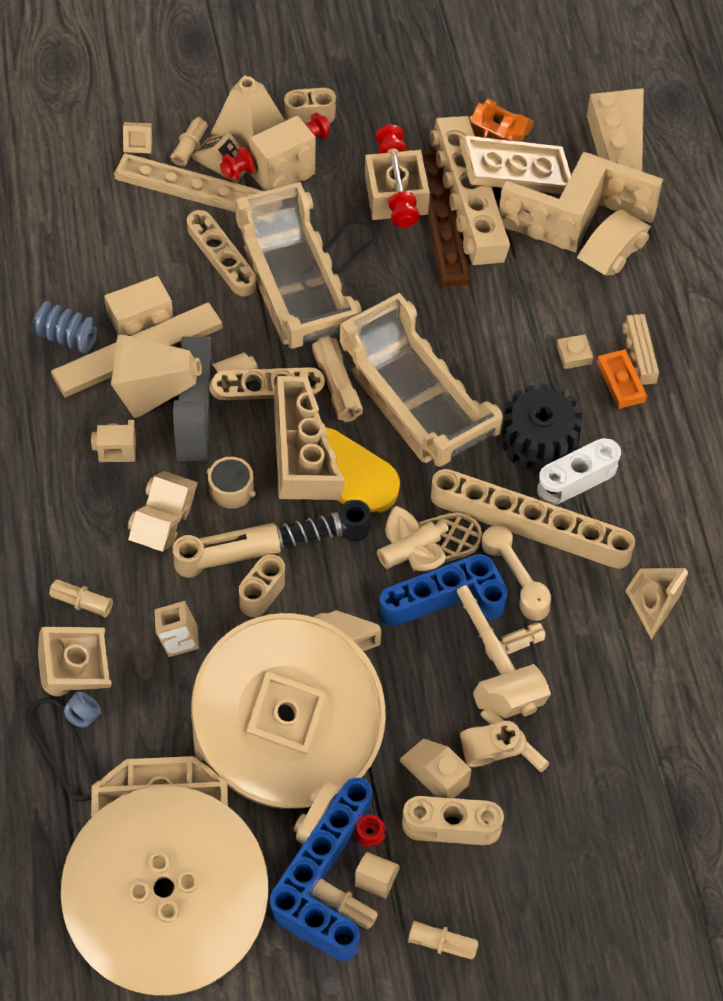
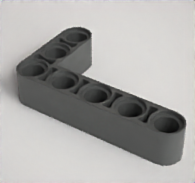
(193, 408)

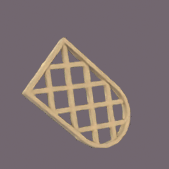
(468, 531)

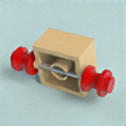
(279, 153)
(396, 180)

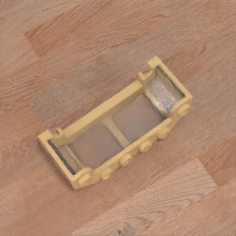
(291, 265)
(413, 384)

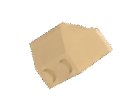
(154, 772)

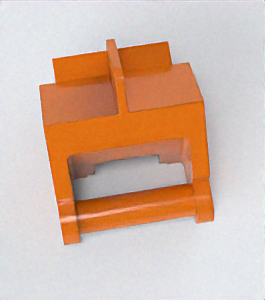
(512, 128)

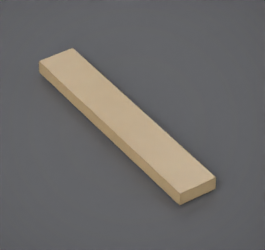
(181, 182)
(99, 364)

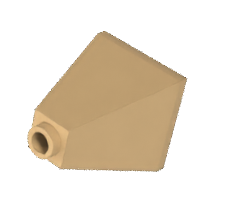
(247, 112)
(151, 373)

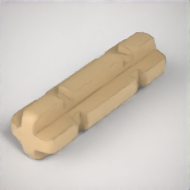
(521, 638)

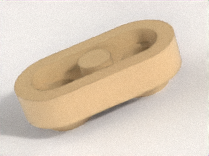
(321, 800)

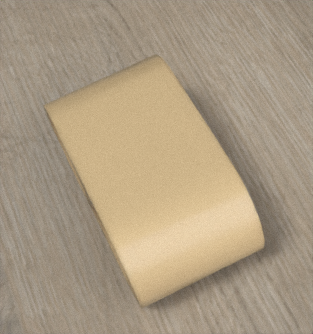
(309, 101)
(262, 585)

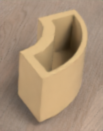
(614, 242)

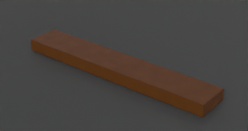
(443, 228)

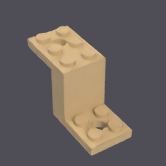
(590, 185)

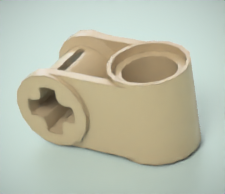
(487, 744)

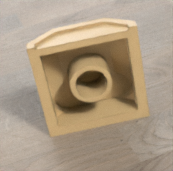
(72, 659)

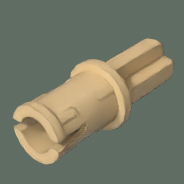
(188, 142)
(81, 598)
(344, 904)
(443, 940)

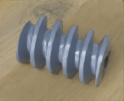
(63, 328)

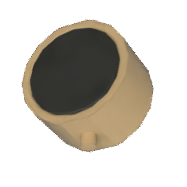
(230, 482)

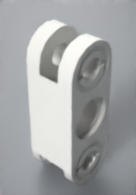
(595, 460)

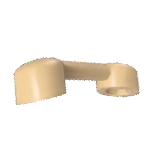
(534, 596)

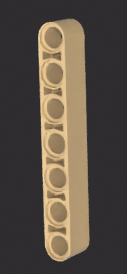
(542, 529)

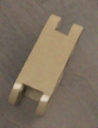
(478, 824)

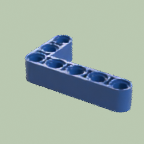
(319, 867)

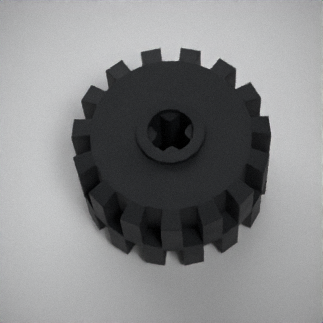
(540, 426)

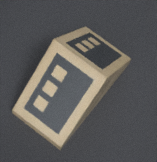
(213, 149)

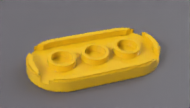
(364, 474)

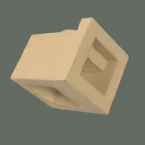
(115, 442)

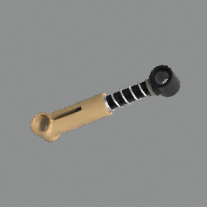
(267, 539)

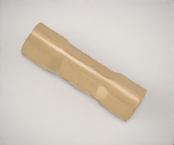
(343, 396)

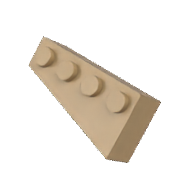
(618, 126)
(303, 451)

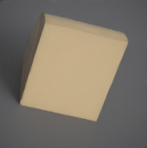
(375, 874)

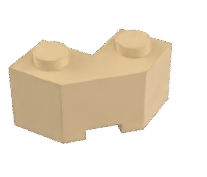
(167, 504)

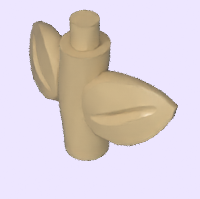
(412, 542)

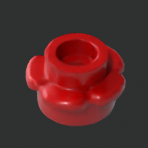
(369, 822)

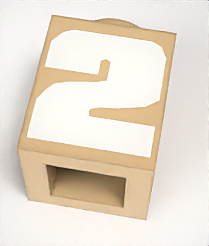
(176, 629)

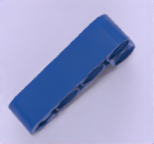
(400, 604)

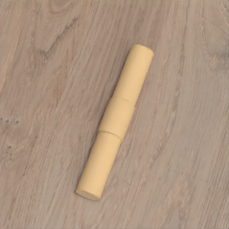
(529, 752)

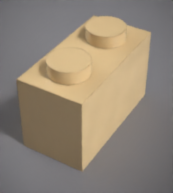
(139, 306)

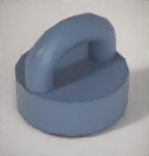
(84, 707)

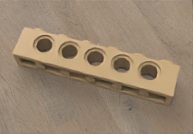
(474, 204)

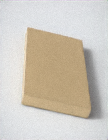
(526, 164)

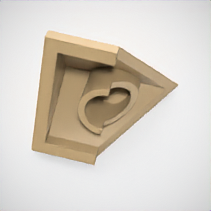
(655, 594)

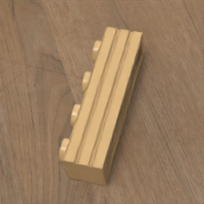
(641, 348)

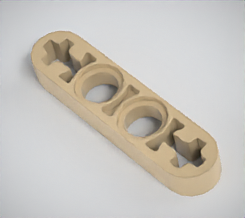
(224, 251)
(266, 379)

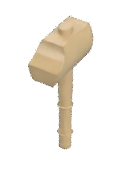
(513, 689)

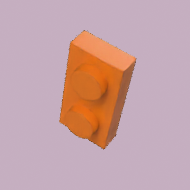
(621, 379)

